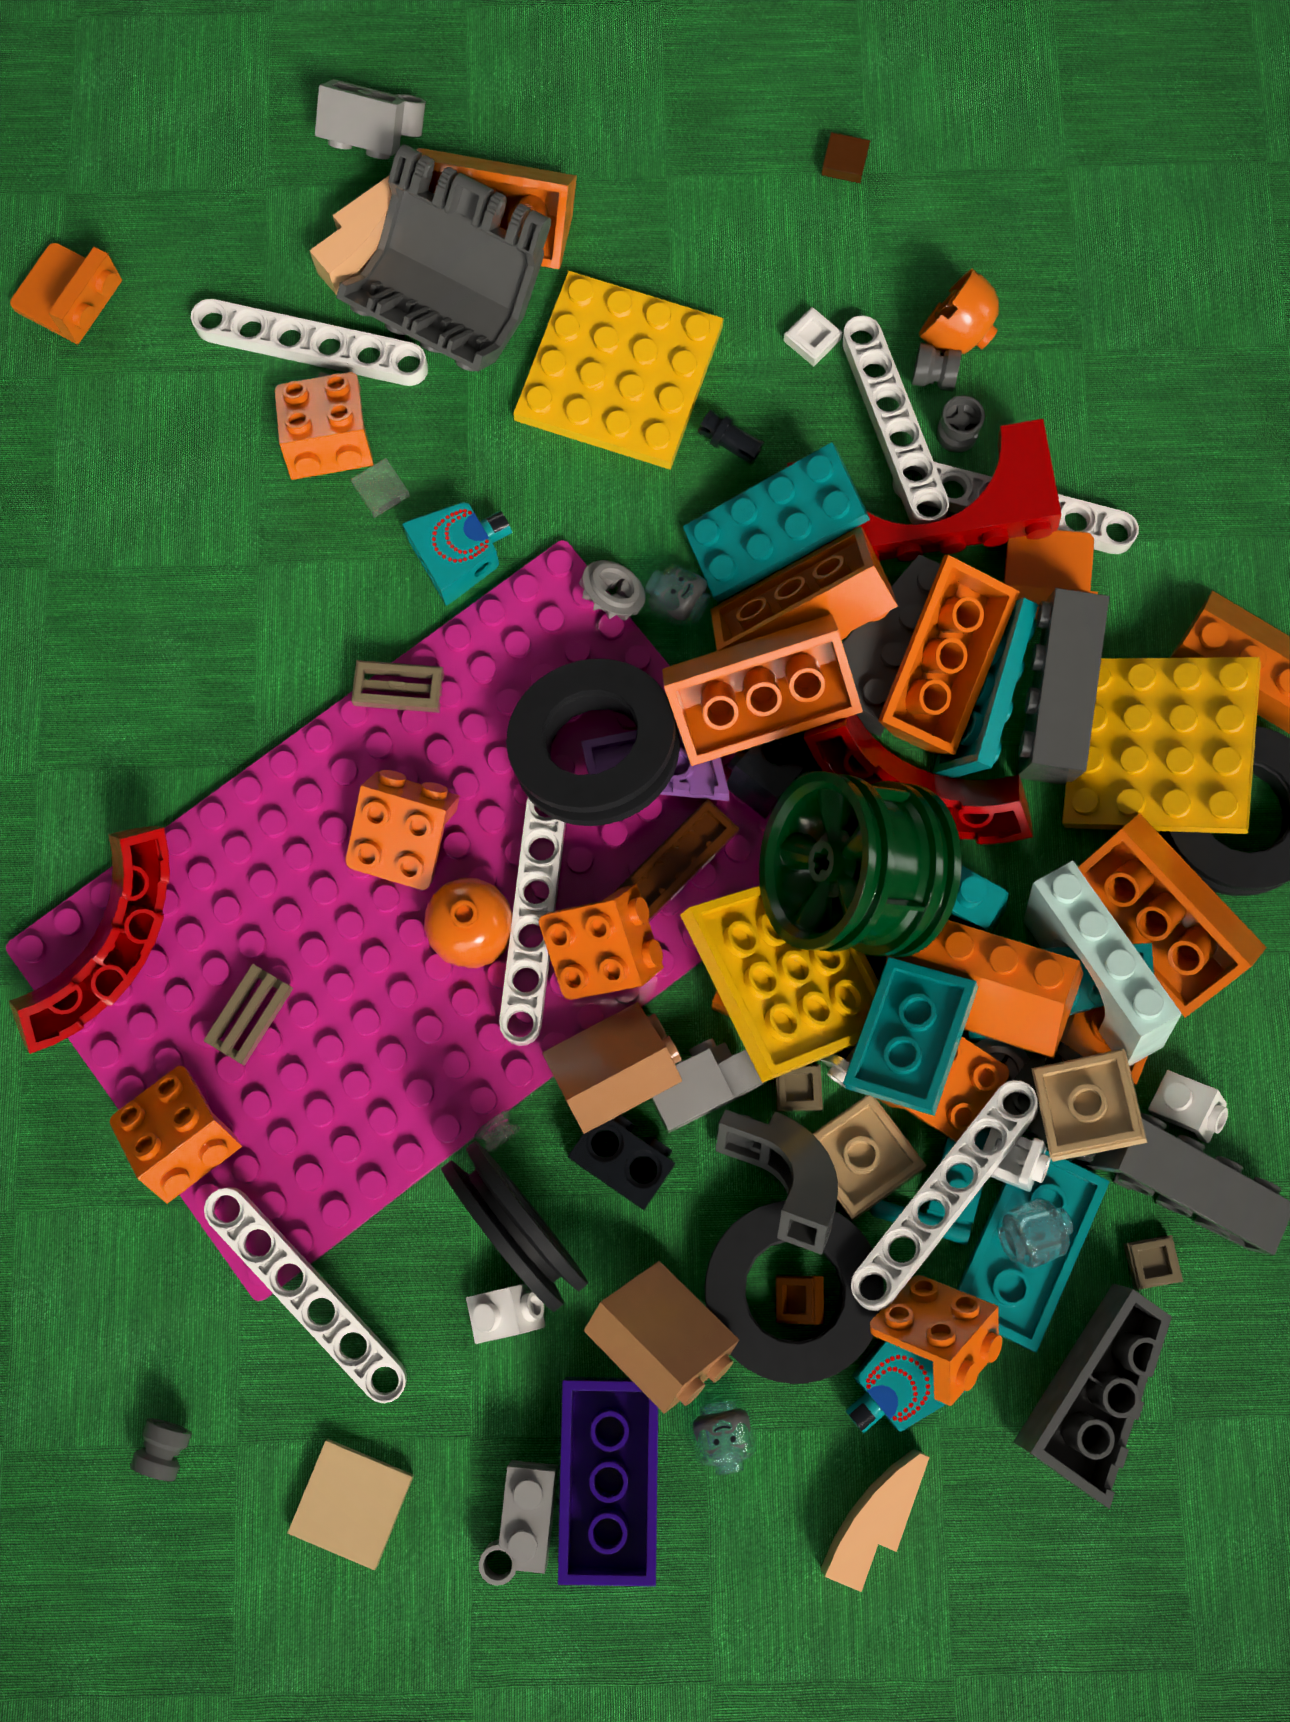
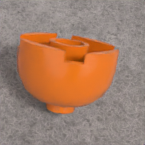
(964, 316)
(468, 922)

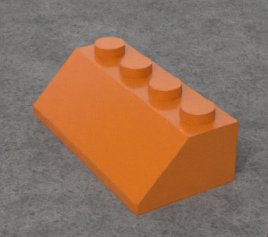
(538, 189)
(833, 580)
(1231, 631)
(948, 657)
(761, 690)
(1164, 902)
(1021, 988)

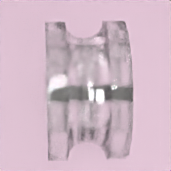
(497, 1131)

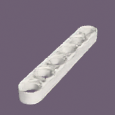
(307, 348)
(894, 421)
(1096, 515)
(529, 913)
(952, 1199)
(299, 1300)

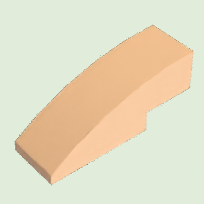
(356, 238)
(875, 1520)

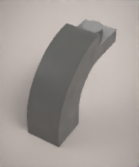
(797, 1162)

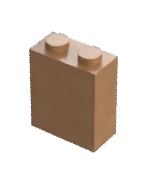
(614, 1066)
(662, 1337)

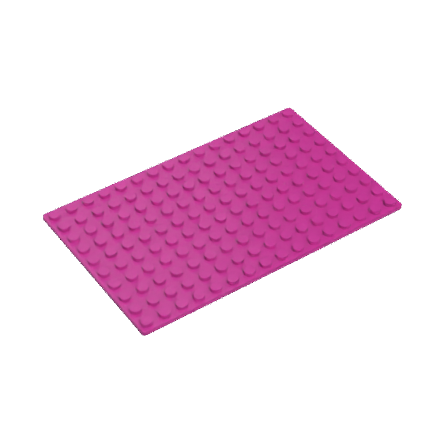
(382, 1044)

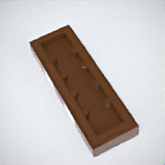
(682, 856)

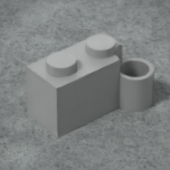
(366, 118)
(708, 1083)
(524, 1521)

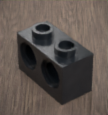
(615, 1169)

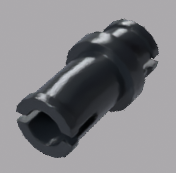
(731, 437)

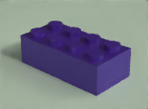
(607, 1484)

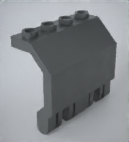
(448, 265)

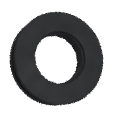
(611, 793)
(1237, 871)
(514, 1226)
(787, 1359)

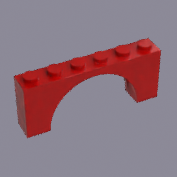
(1015, 504)

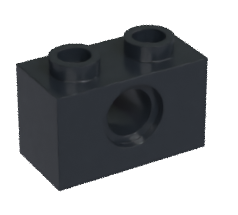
(760, 781)

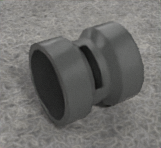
(937, 367)
(967, 417)
(162, 1443)

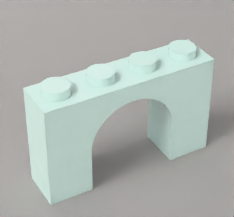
(1137, 1008)

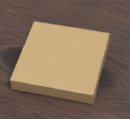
(1088, 1105)
(868, 1155)
(350, 1504)

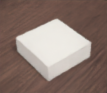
(812, 336)

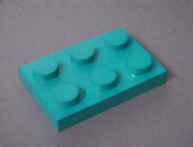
(911, 1036)

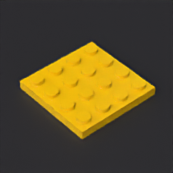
(619, 370)
(1170, 746)
(781, 998)

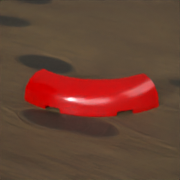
(982, 809)
(115, 950)

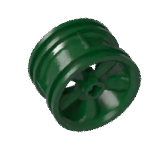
(859, 865)

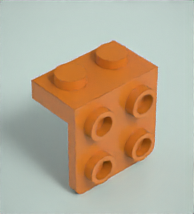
(67, 290)
(322, 425)
(1049, 563)
(399, 828)
(602, 945)
(968, 1088)
(172, 1135)
(945, 1328)

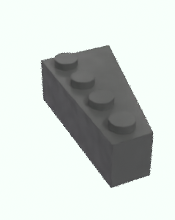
(879, 646)
(1063, 687)
(1193, 1182)
(1097, 1394)

